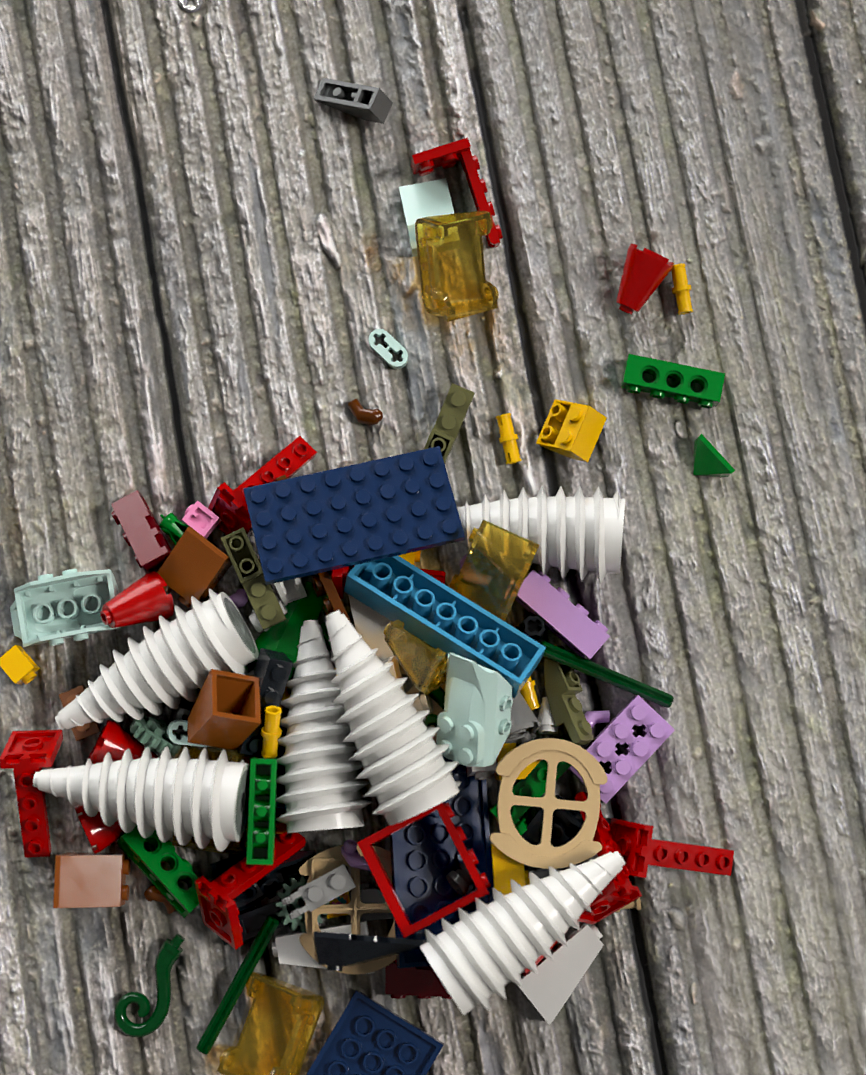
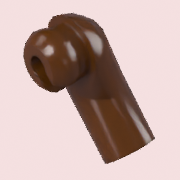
(365, 416)
(153, 893)

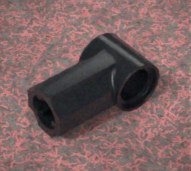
(533, 626)

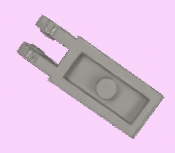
(321, 890)

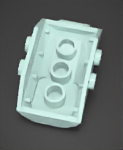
(62, 606)
(474, 713)

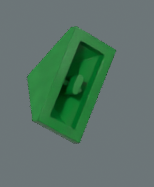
(708, 460)

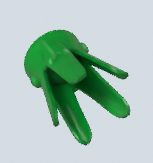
(173, 527)

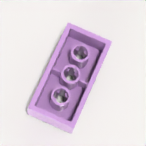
(561, 616)
(637, 748)

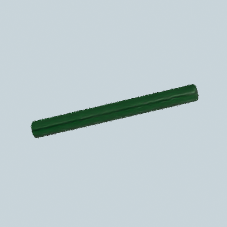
(607, 675)
(237, 985)

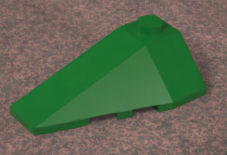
(286, 635)

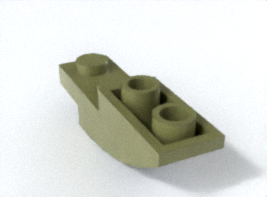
(450, 420)
(251, 576)
(561, 690)

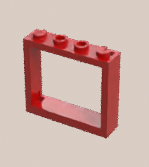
(468, 857)

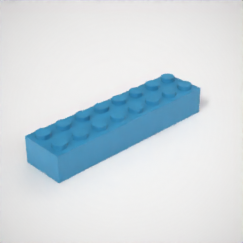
(444, 618)

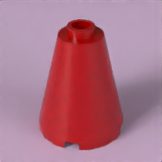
(640, 278)
(139, 603)
(116, 741)
(97, 831)

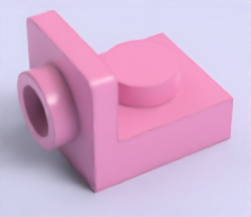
(201, 519)

